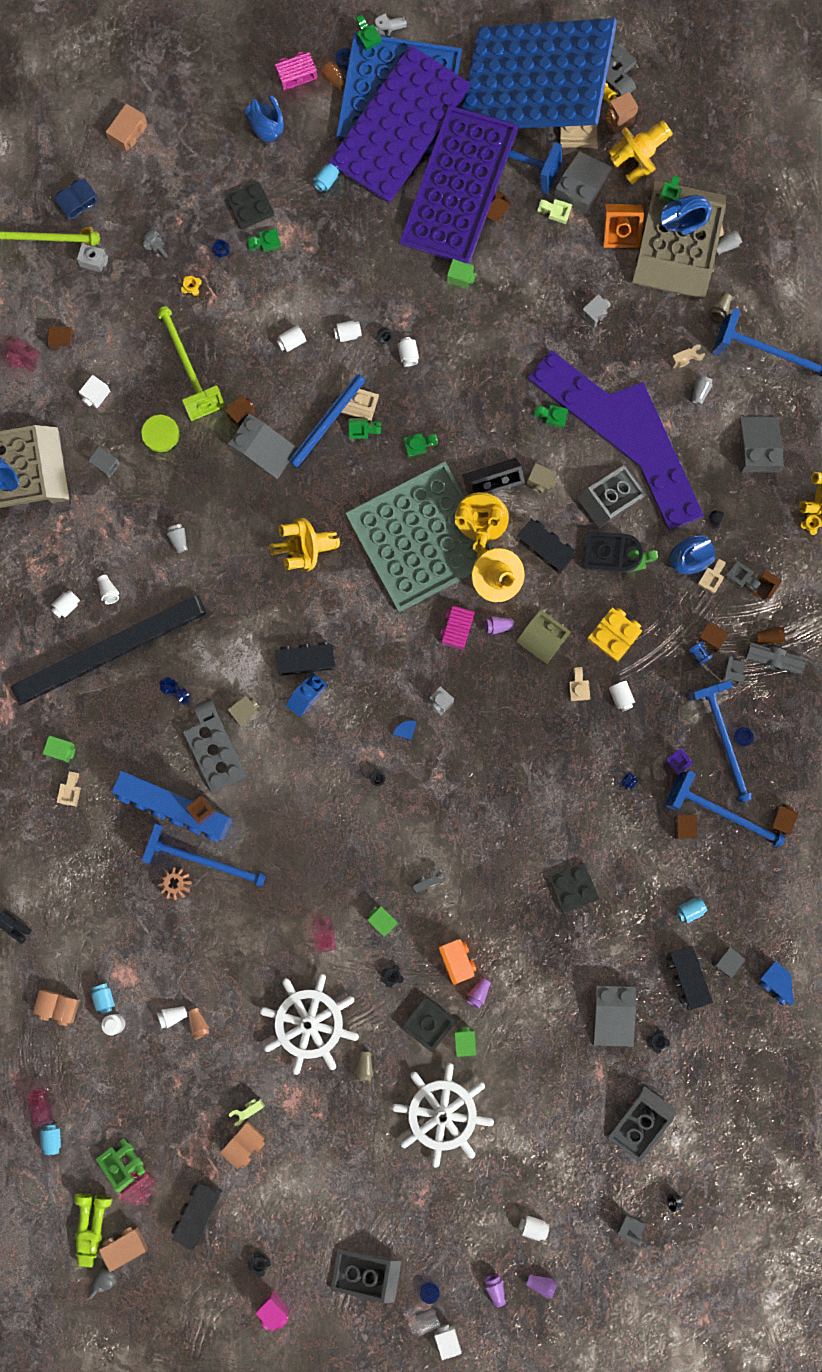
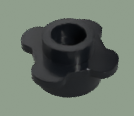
(387, 974)
(664, 1042)
(259, 1270)

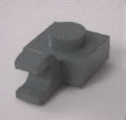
(742, 575)
(423, 883)

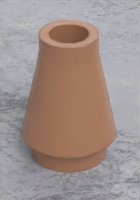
(198, 1025)

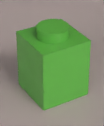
(461, 274)
(59, 749)
(382, 920)
(465, 1042)

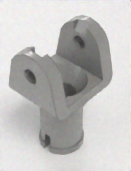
(388, 25)

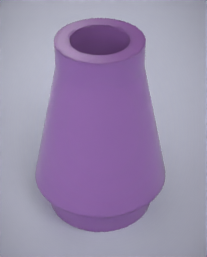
(497, 624)
(478, 993)
(542, 1285)
(494, 1286)

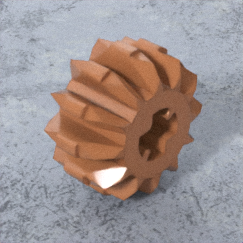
(181, 884)

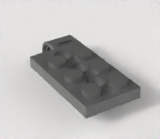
(619, 80)
(210, 718)

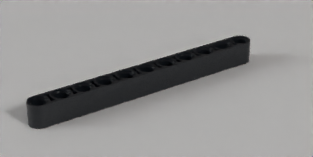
(108, 650)

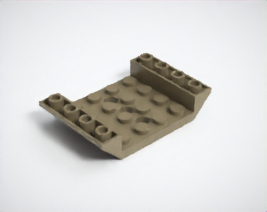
(677, 261)
(37, 462)

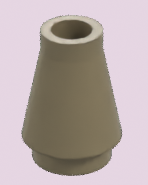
(721, 307)
(364, 1067)

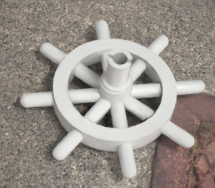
(309, 1024)
(442, 1115)

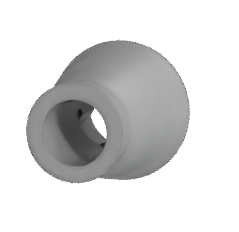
(728, 242)
(701, 389)
(177, 537)

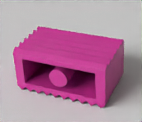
(296, 70)
(457, 628)

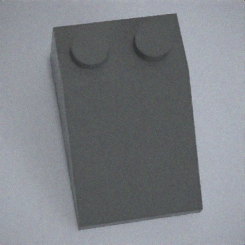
(582, 182)
(760, 444)
(262, 446)
(611, 496)
(614, 1015)
(642, 1124)
(366, 1276)

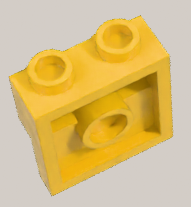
(615, 634)

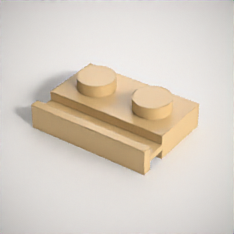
(578, 136)
(361, 405)

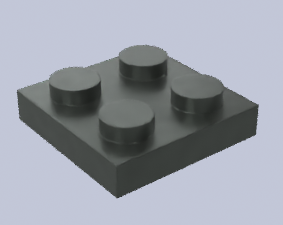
(250, 205)
(573, 888)
(428, 1024)

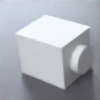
(94, 392)
(447, 1341)

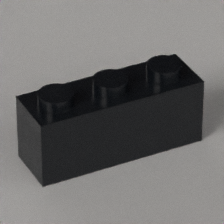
(494, 477)
(546, 546)
(305, 659)
(689, 978)
(195, 1214)

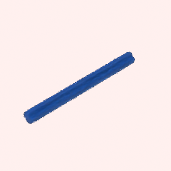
(327, 420)

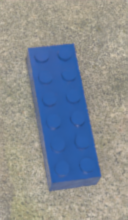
(169, 805)

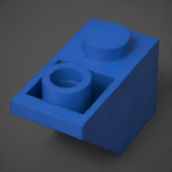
(306, 694)
(779, 981)

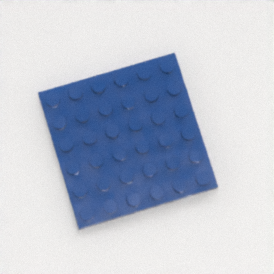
(371, 68)

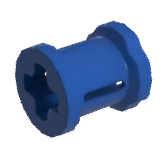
(700, 653)

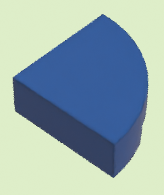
(405, 730)

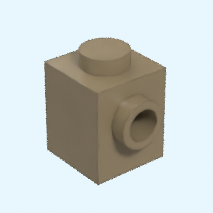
(541, 479)
(243, 710)

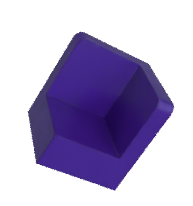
(678, 761)

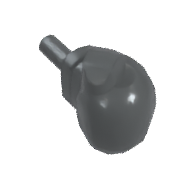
(153, 242)
(103, 1281)

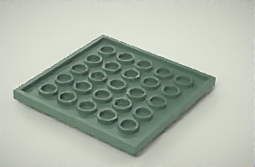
(415, 537)

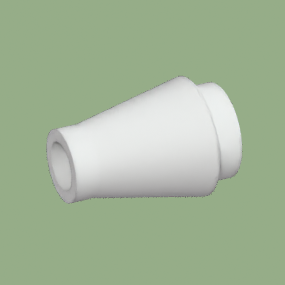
(108, 592)
(170, 1016)

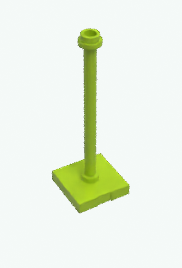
(94, 238)
(204, 401)

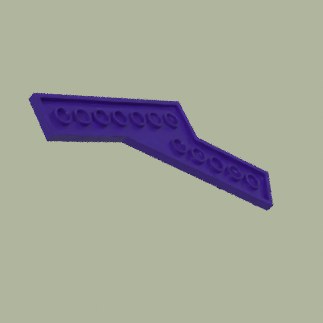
(629, 425)

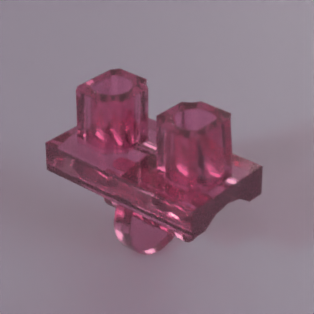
(19, 357)
(39, 1108)
(140, 1191)

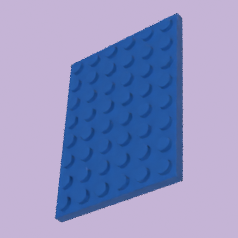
(541, 72)

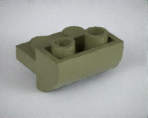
(543, 636)

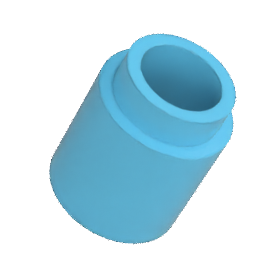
(325, 177)
(691, 910)
(102, 998)
(50, 1139)

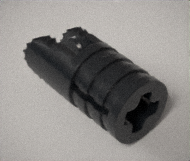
(10, 924)

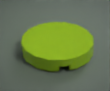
(160, 433)

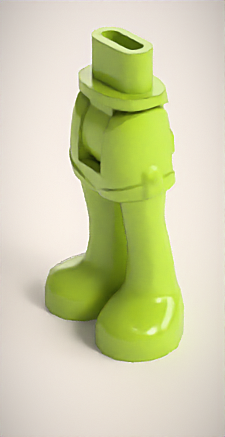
(88, 1240)

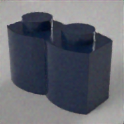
(76, 199)

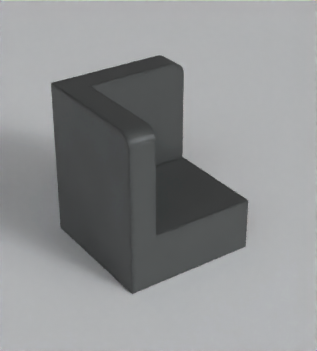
(104, 461)
(734, 671)
(729, 962)
(630, 1229)

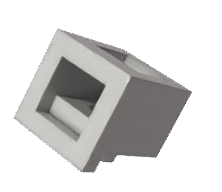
(95, 263)
(595, 310)
(440, 701)

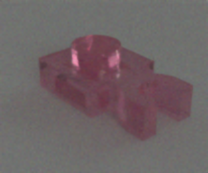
(324, 938)

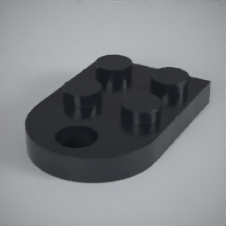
(610, 552)

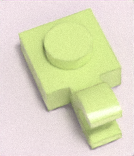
(558, 210)
(251, 1108)

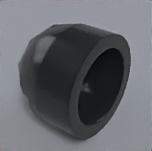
(386, 335)
(716, 517)
(373, 778)
(675, 1203)

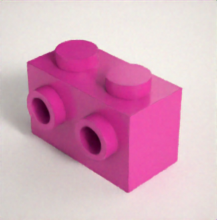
(273, 1312)

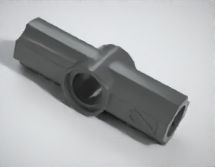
(775, 658)

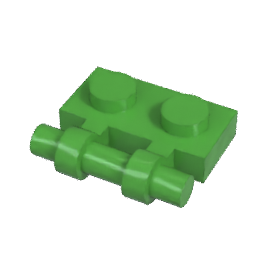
(115, 1169)

